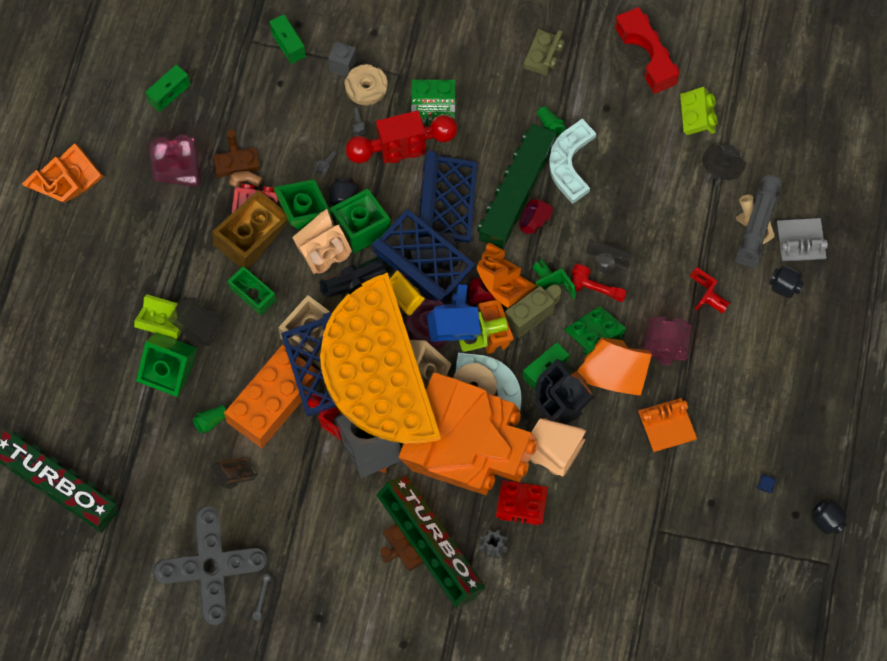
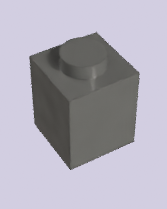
(342, 59)

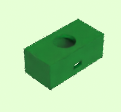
(287, 39)
(174, 82)
(245, 280)
(536, 368)

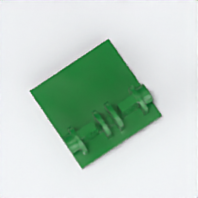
(593, 327)

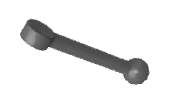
(257, 616)

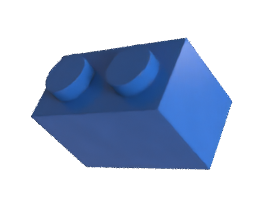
(453, 323)

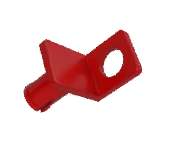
(709, 296)
(326, 417)

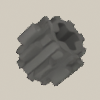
(497, 539)

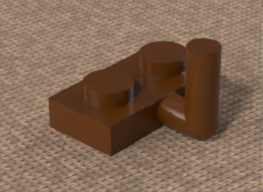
(236, 159)
(401, 549)

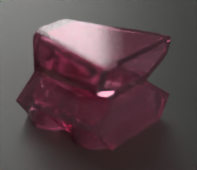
(175, 161)

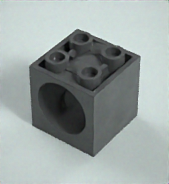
(365, 450)

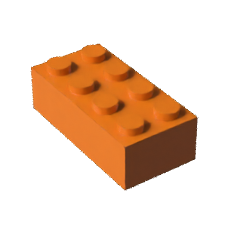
(268, 399)

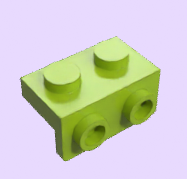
(698, 111)
(155, 317)

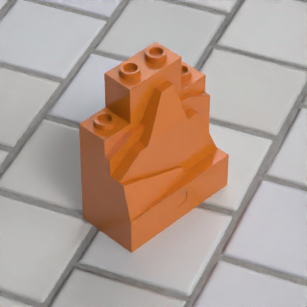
(475, 438)

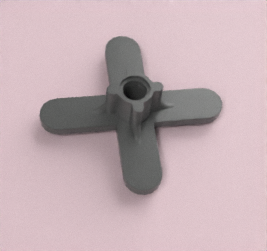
(220, 565)

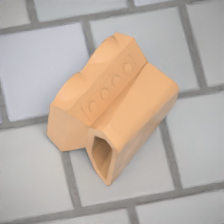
(322, 243)
(556, 445)

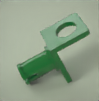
(557, 278)

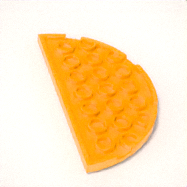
(373, 367)

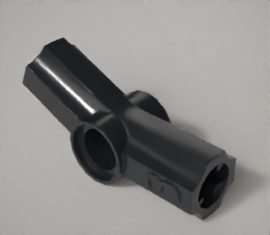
(351, 278)

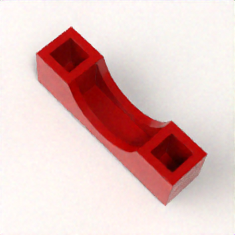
(635, 29)

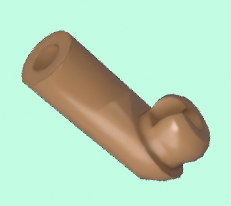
(245, 176)

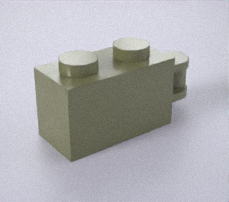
(532, 309)

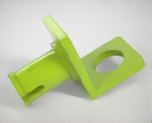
(486, 328)

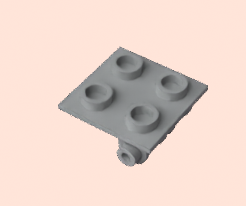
(801, 239)

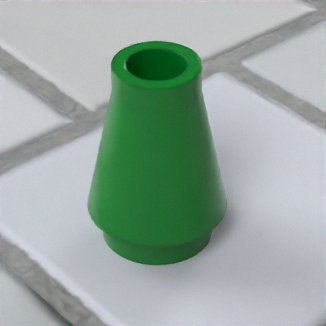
(551, 121)
(208, 419)

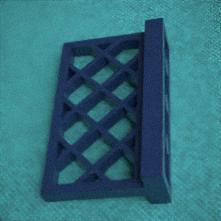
(429, 190)
(414, 275)
(323, 406)

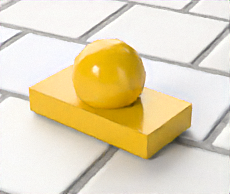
(406, 294)

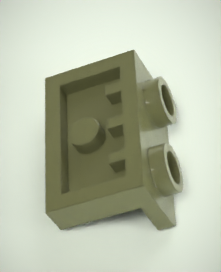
(543, 52)

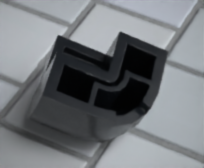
(562, 393)

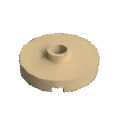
(362, 76)
(479, 374)

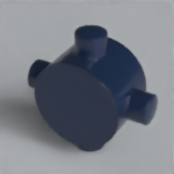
(766, 483)

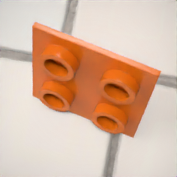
(667, 424)

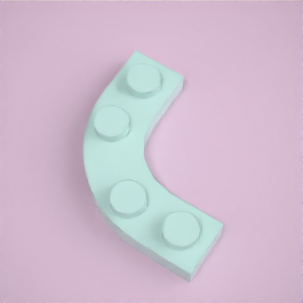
(561, 160)
(507, 384)

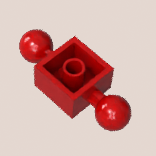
(401, 138)

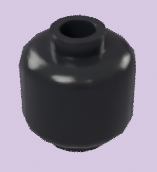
(342, 190)
(786, 281)
(829, 517)

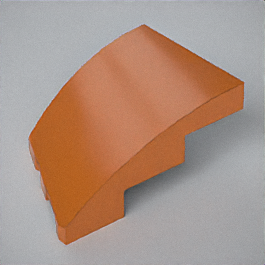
(65, 176)
(502, 277)
(616, 367)

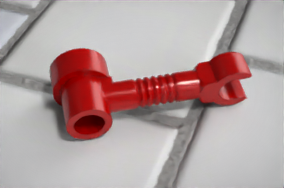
(580, 279)

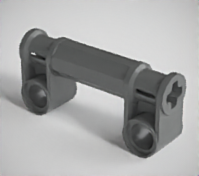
(765, 204)

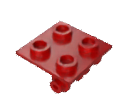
(522, 502)

